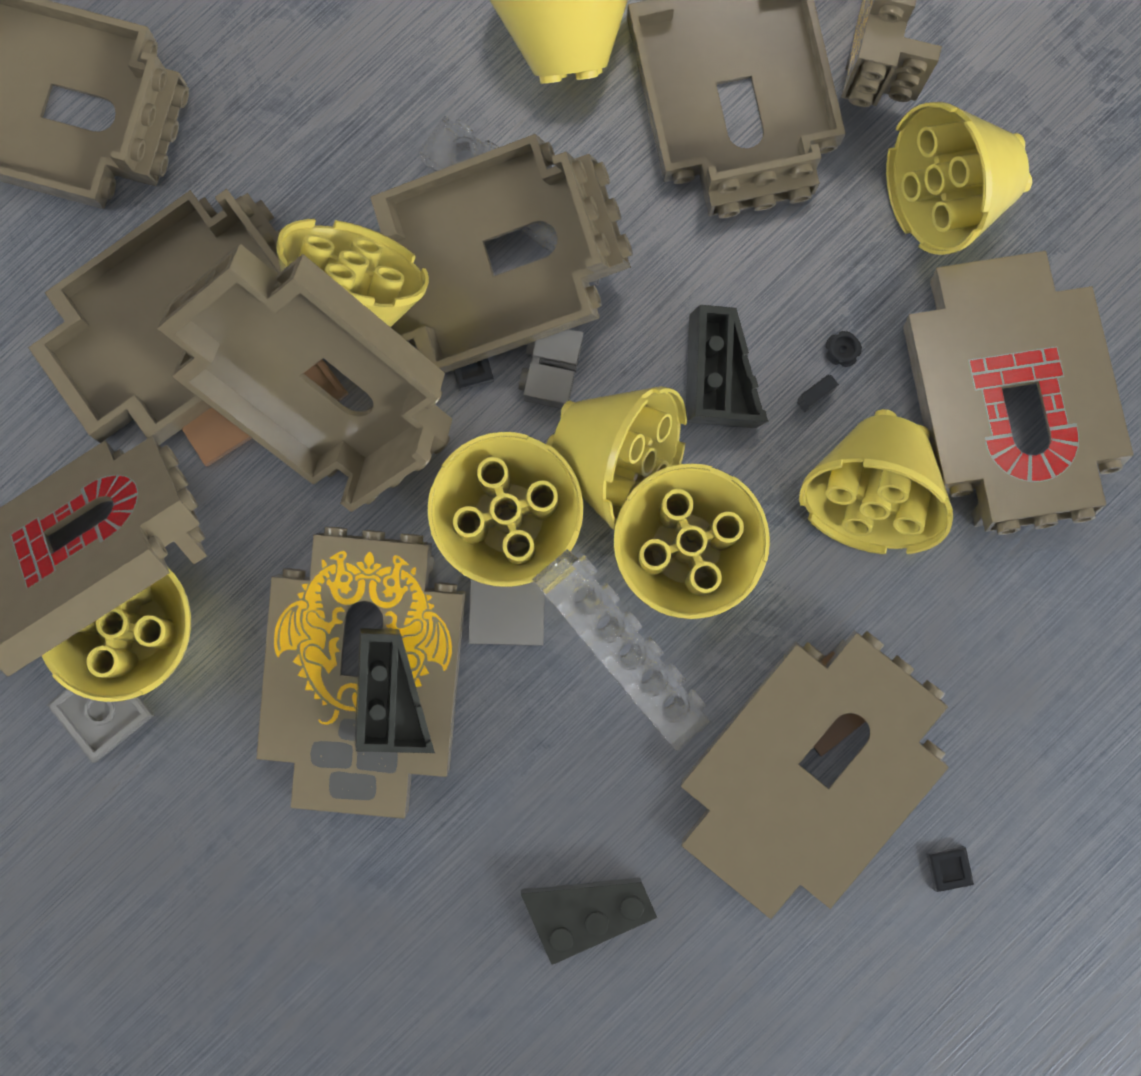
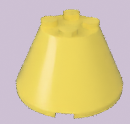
(563, 34)
(953, 175)
(361, 261)
(619, 443)
(880, 489)
(504, 508)
(691, 541)
(128, 647)

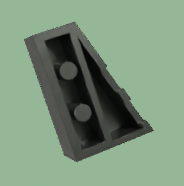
(719, 371)
(387, 698)
(586, 914)

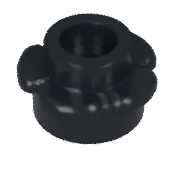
(847, 340)

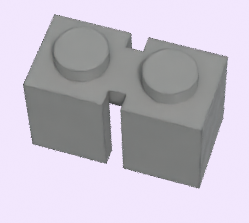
(549, 384)

